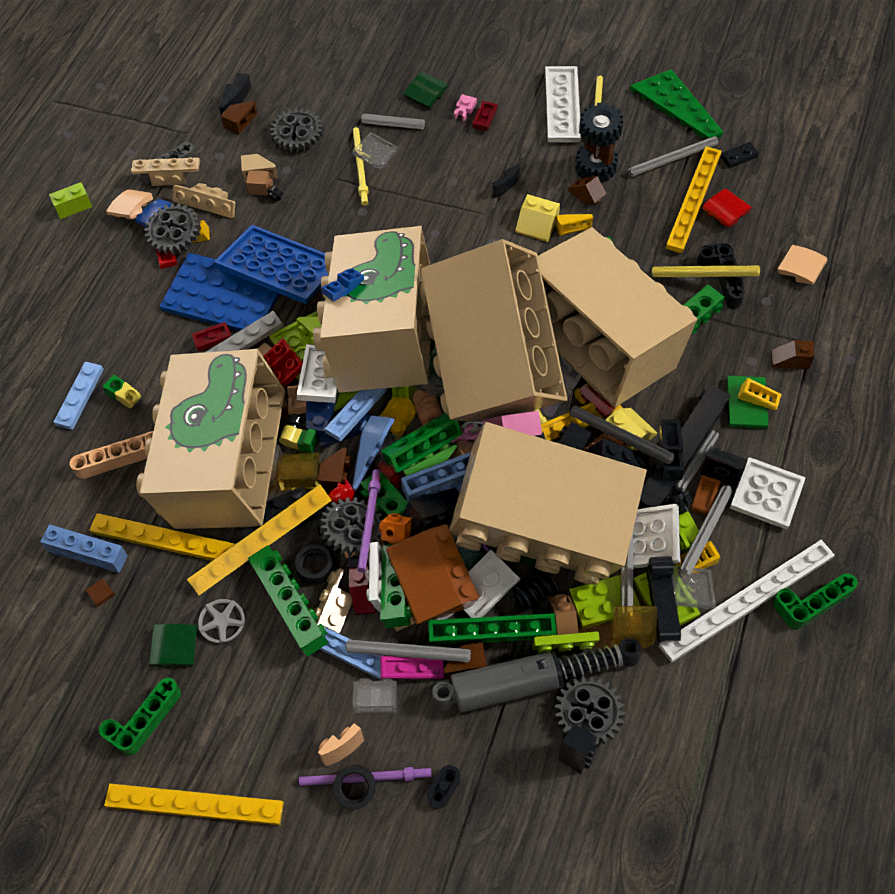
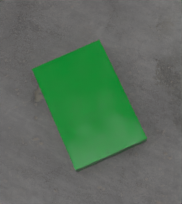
(742, 413)

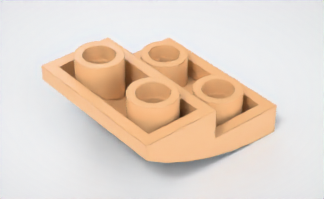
(129, 204)
(802, 264)
(334, 750)

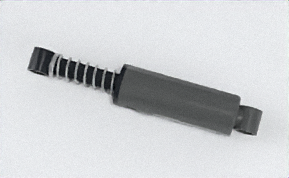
(527, 676)

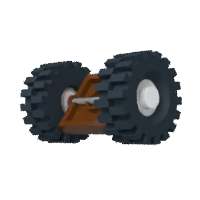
(600, 128)

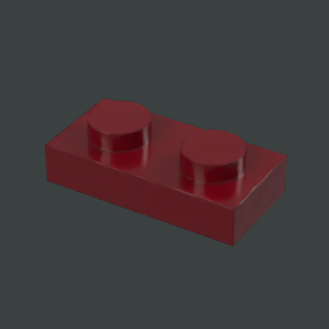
(485, 116)
(211, 336)
(591, 395)

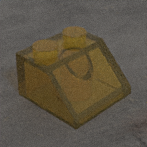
(298, 471)
(635, 623)

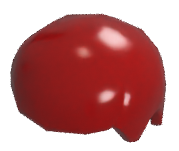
(341, 492)

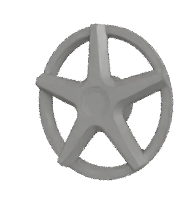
(221, 620)

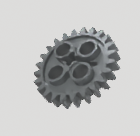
(286, 126)
(172, 228)
(351, 525)
(596, 693)

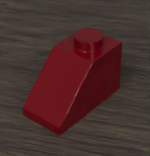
(358, 589)

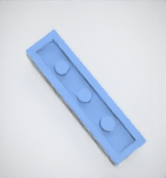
(78, 395)
(353, 412)
(365, 662)

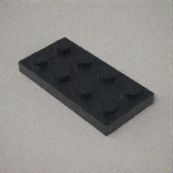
(274, 507)

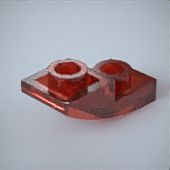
(390, 474)

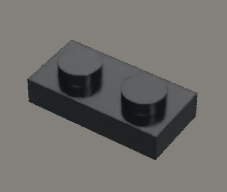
(739, 155)

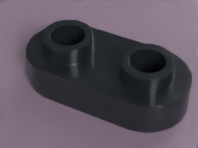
(443, 787)

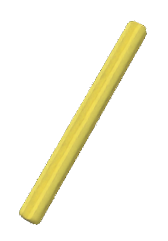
(706, 271)

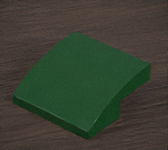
(425, 90)
(173, 645)

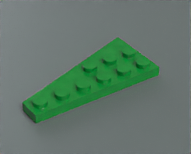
(678, 102)

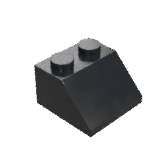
(724, 466)

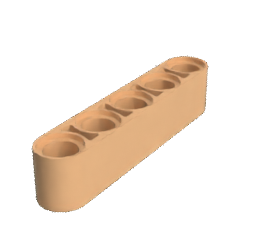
(109, 457)

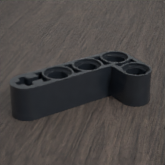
(723, 255)
(661, 591)

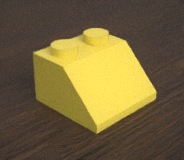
(537, 218)
(630, 421)

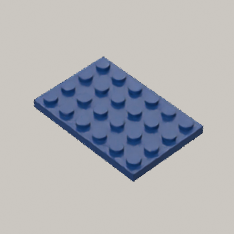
(275, 263)
(216, 296)

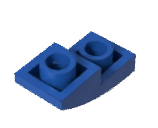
(147, 212)
(345, 284)

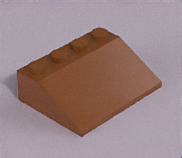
(432, 574)

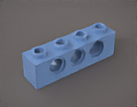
(435, 478)
(84, 548)

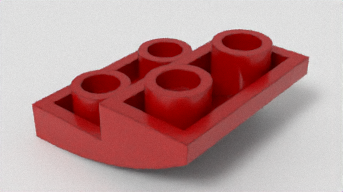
(726, 207)
(283, 362)

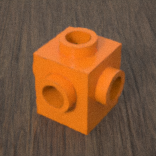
(395, 528)

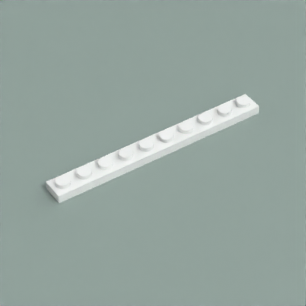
(747, 600)

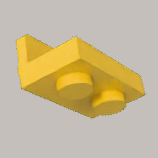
(402, 412)

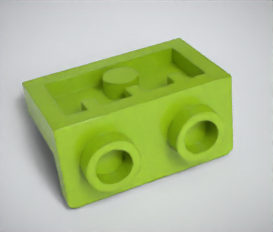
(687, 531)

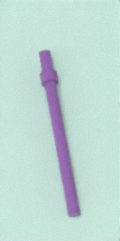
(373, 489)
(408, 774)

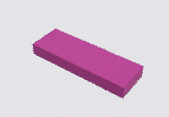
(410, 668)

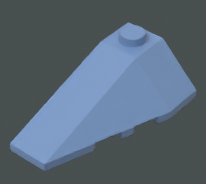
(372, 437)

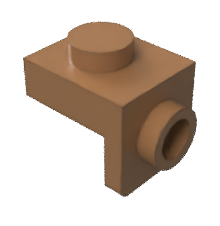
(295, 406)

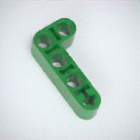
(818, 598)
(143, 714)

